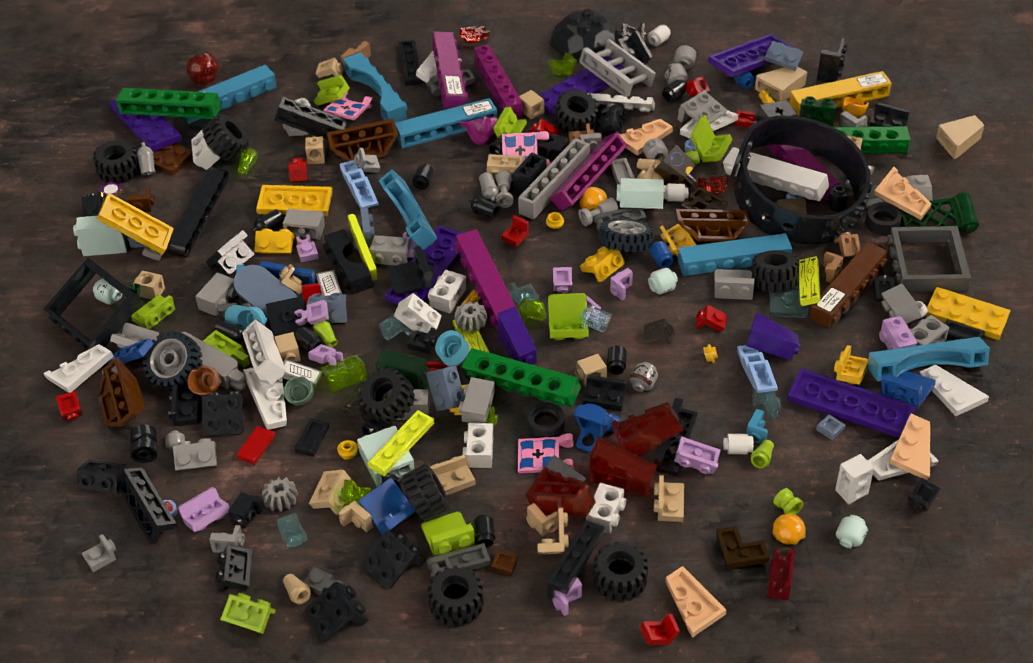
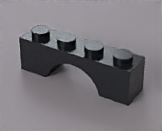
(354, 275)

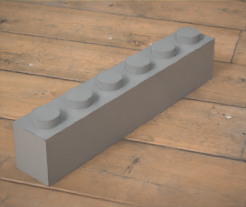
(537, 195)

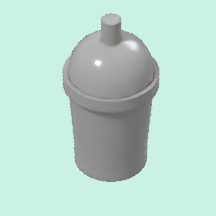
(146, 160)
(488, 186)

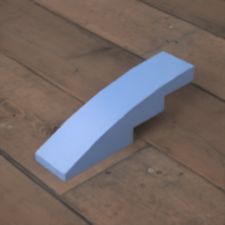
(358, 185)
(757, 369)

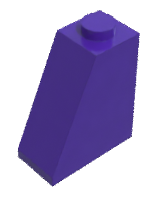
(515, 337)
(772, 338)

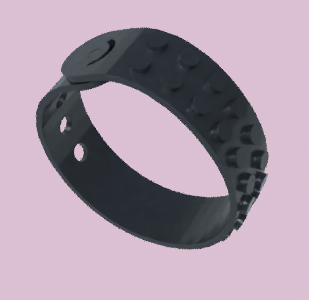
(814, 137)

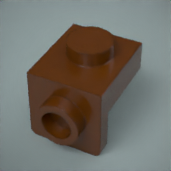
(142, 202)

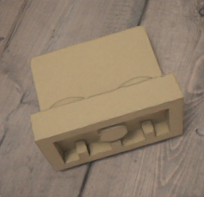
(549, 546)

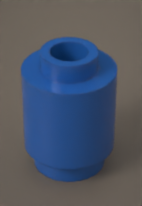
(744, 80)
(661, 254)

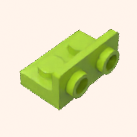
(331, 90)
(508, 123)
(154, 311)
(247, 614)

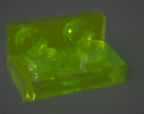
(345, 373)

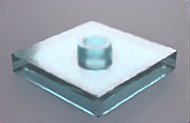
(787, 304)

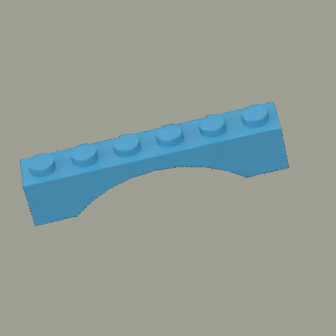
(361, 70)
(416, 222)
(962, 352)

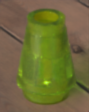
(248, 159)

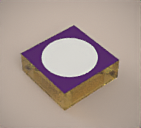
(111, 188)

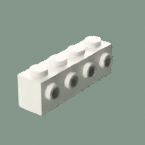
(263, 352)

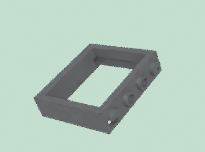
(928, 283)

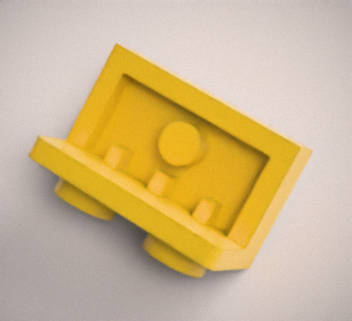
(677, 238)
(274, 242)
(603, 263)
(850, 368)

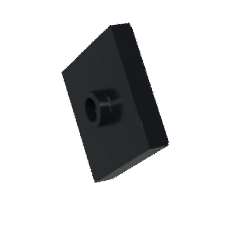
(283, 316)

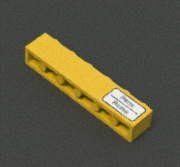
(862, 87)

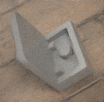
(701, 105)
(734, 284)

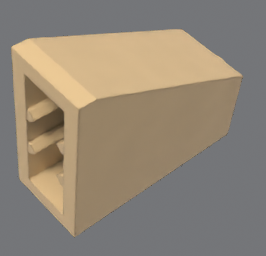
(781, 82)
(960, 135)

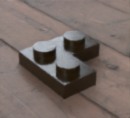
(738, 553)

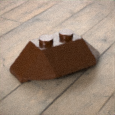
(373, 138)
(713, 224)
(119, 394)

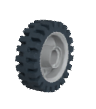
(626, 234)
(169, 347)

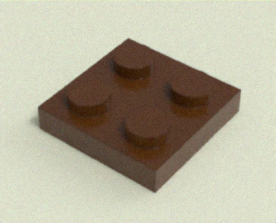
(171, 158)

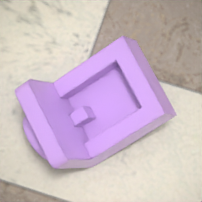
(562, 279)
(620, 282)
(562, 600)

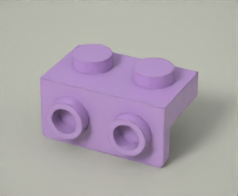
(896, 334)
(697, 456)
(203, 510)

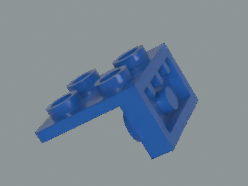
(907, 387)
(387, 506)

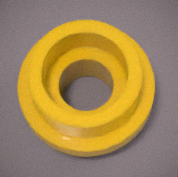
(554, 220)
(710, 353)
(347, 449)

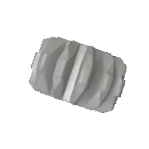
(470, 316)
(279, 494)

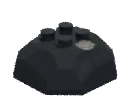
(583, 30)

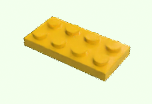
(294, 197)
(135, 223)
(968, 311)

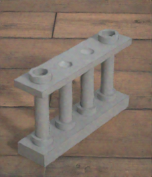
(612, 76)

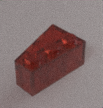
(647, 430)
(621, 468)
(555, 491)

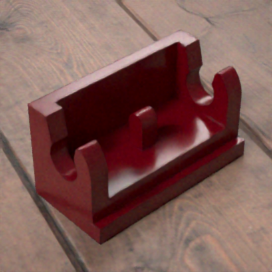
(781, 575)

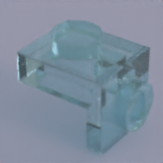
(519, 294)
(595, 318)
(392, 327)
(769, 399)
(291, 530)

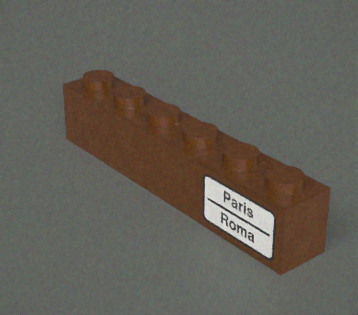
(848, 285)

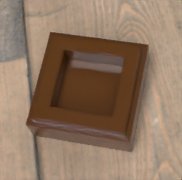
(504, 562)

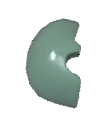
(298, 391)

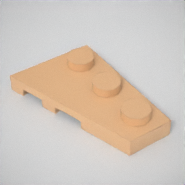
(637, 138)
(902, 195)
(913, 448)
(694, 602)

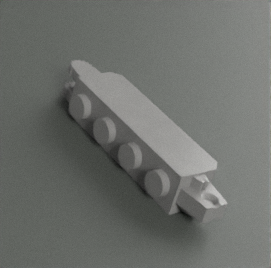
(222, 363)

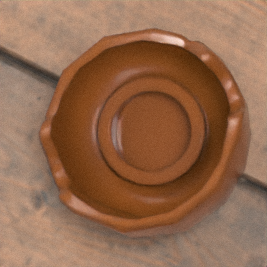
(203, 380)

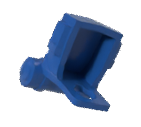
(593, 421)

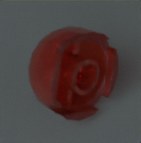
(203, 68)

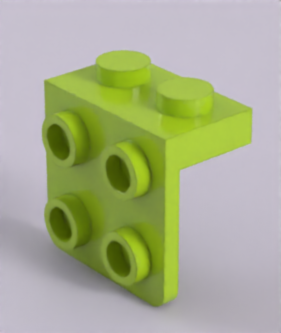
(707, 144)
(565, 316)
(448, 534)

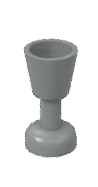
(504, 180)
(587, 216)

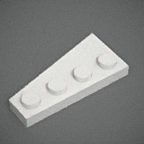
(627, 104)
(268, 399)

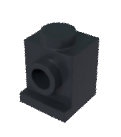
(244, 510)

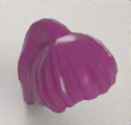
(480, 130)

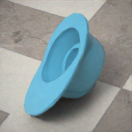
(245, 315)
(452, 348)

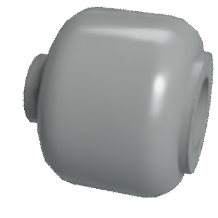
(173, 438)

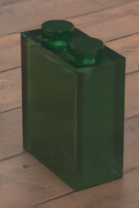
(411, 367)

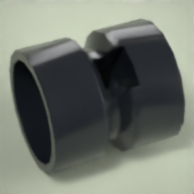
(143, 443)

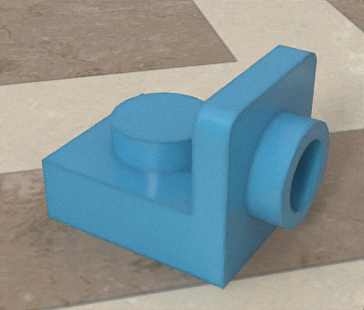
(756, 427)

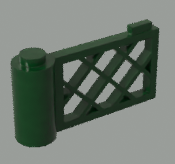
(961, 208)

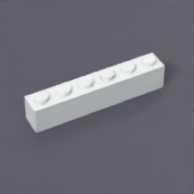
(782, 175)

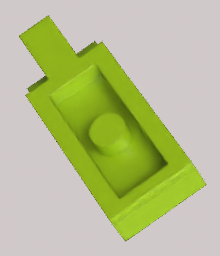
(228, 347)

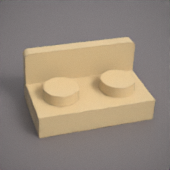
(500, 163)
(454, 474)
(328, 491)
(670, 501)

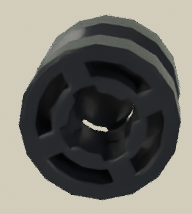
(495, 147)

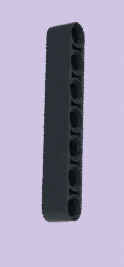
(198, 212)

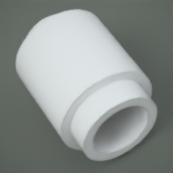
(659, 35)
(675, 192)
(738, 443)

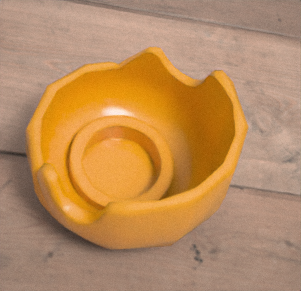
(854, 107)
(592, 198)
(789, 529)

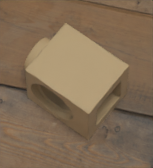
(532, 104)
(315, 150)
(151, 284)
(288, 347)
(590, 366)

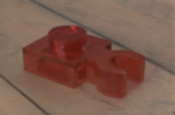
(471, 34)
(715, 184)

